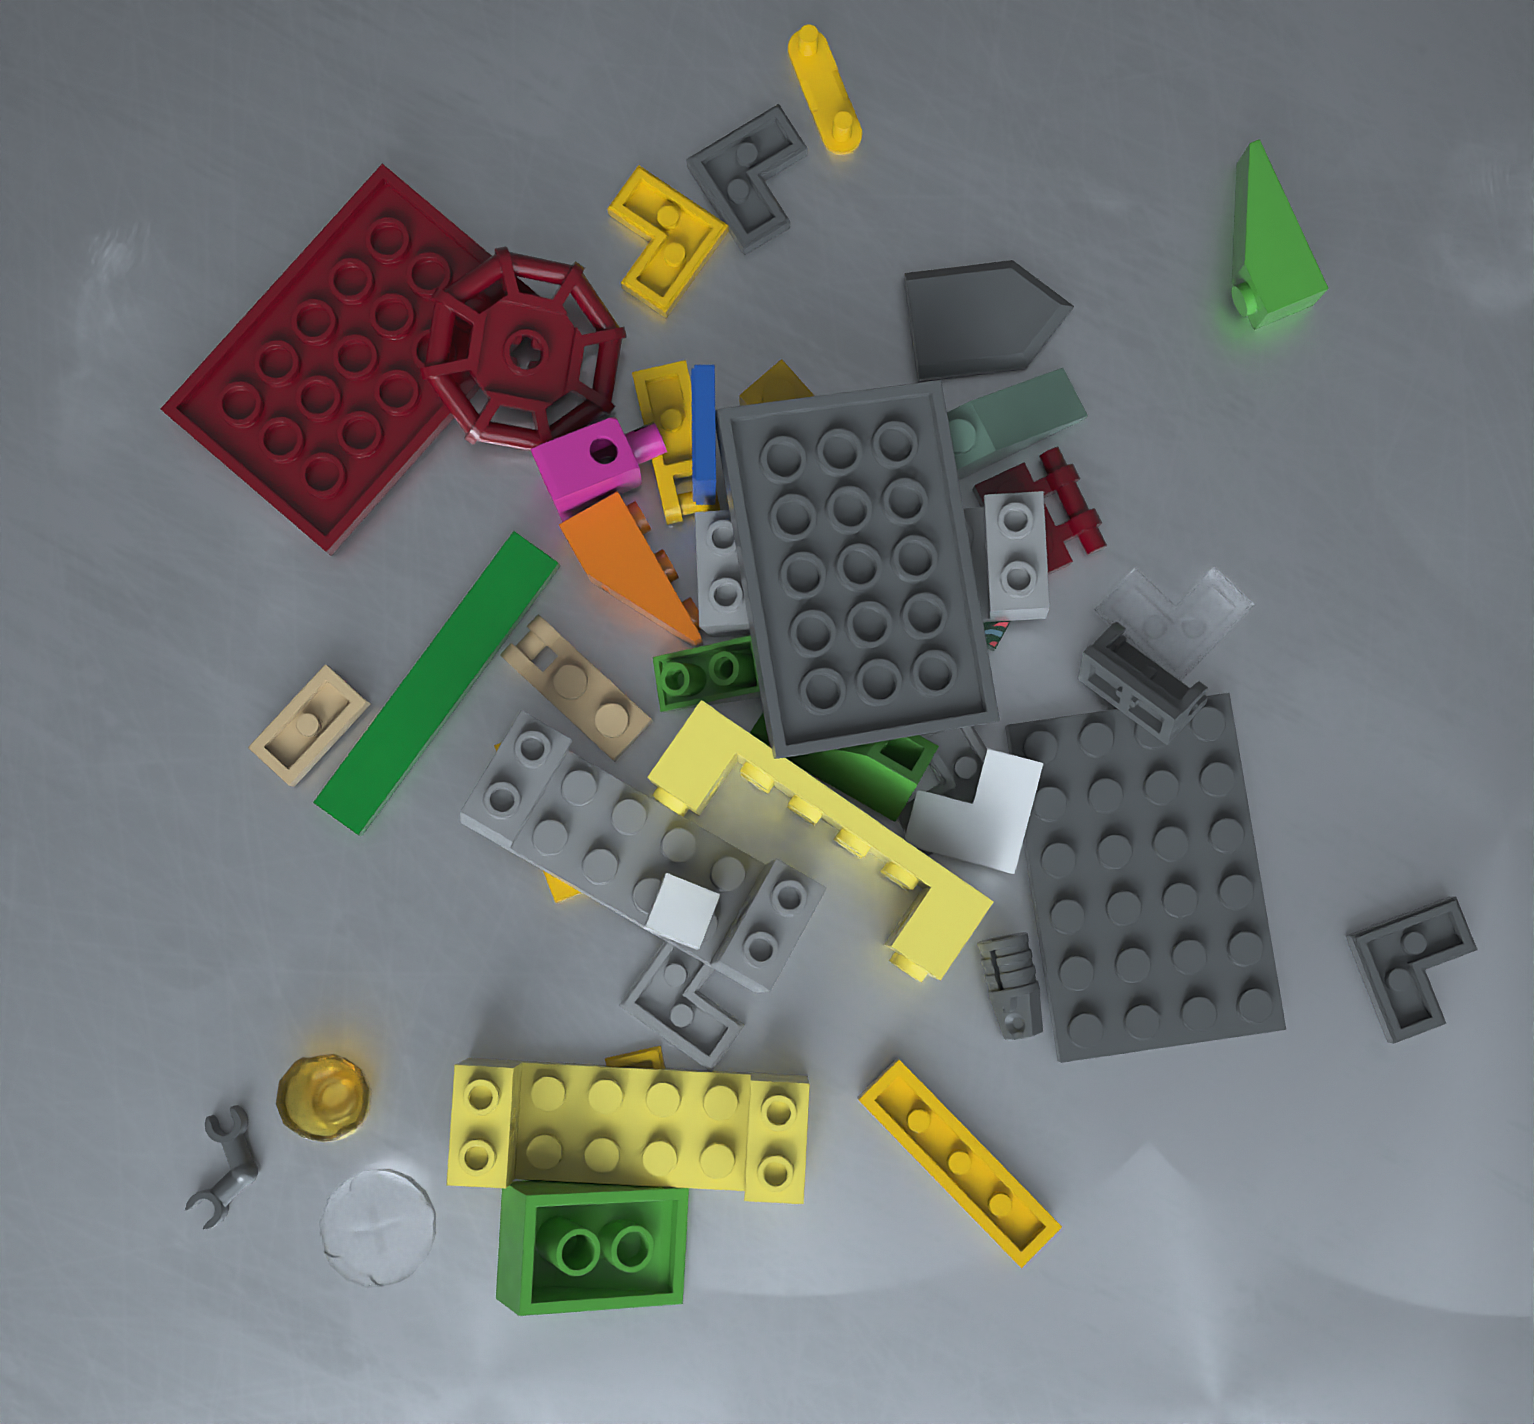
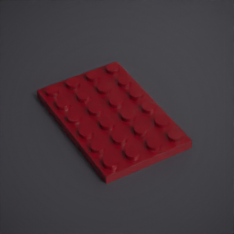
(323, 376)

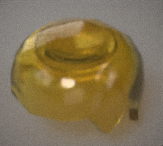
(324, 1098)

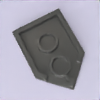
(979, 318)

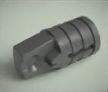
(1012, 985)

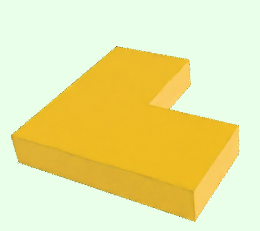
(678, 235)

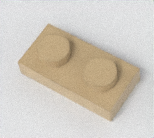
(309, 725)

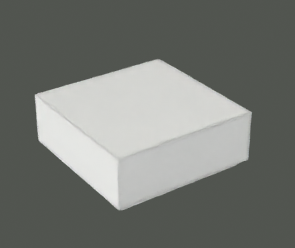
(681, 911)

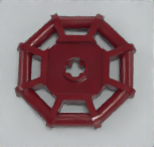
(505, 325)

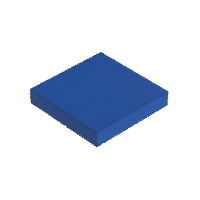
(703, 434)

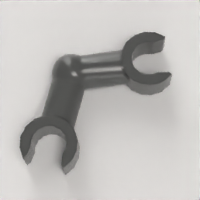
(242, 1166)

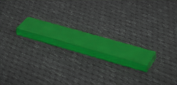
(437, 684)

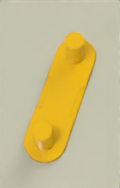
(824, 90)

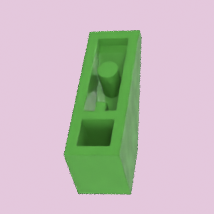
(1271, 257)

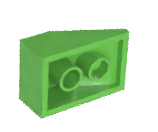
(590, 1246)

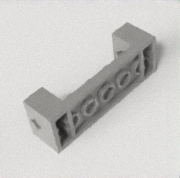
(1005, 549)
(621, 844)

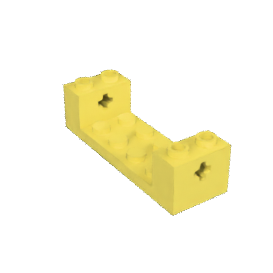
(942, 912)
(629, 1127)

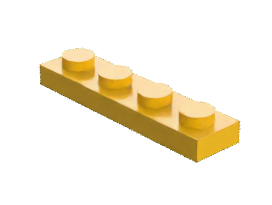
(959, 1162)

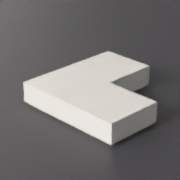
(991, 827)

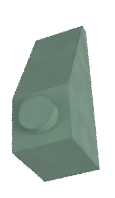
(1012, 420)

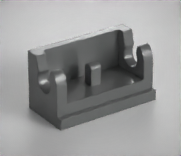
(1139, 685)

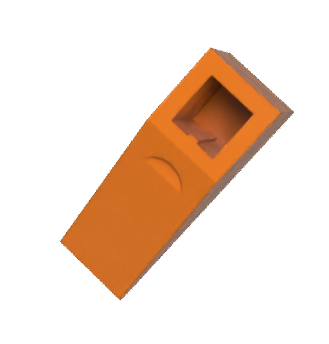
(620, 562)

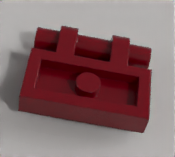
(1060, 480)

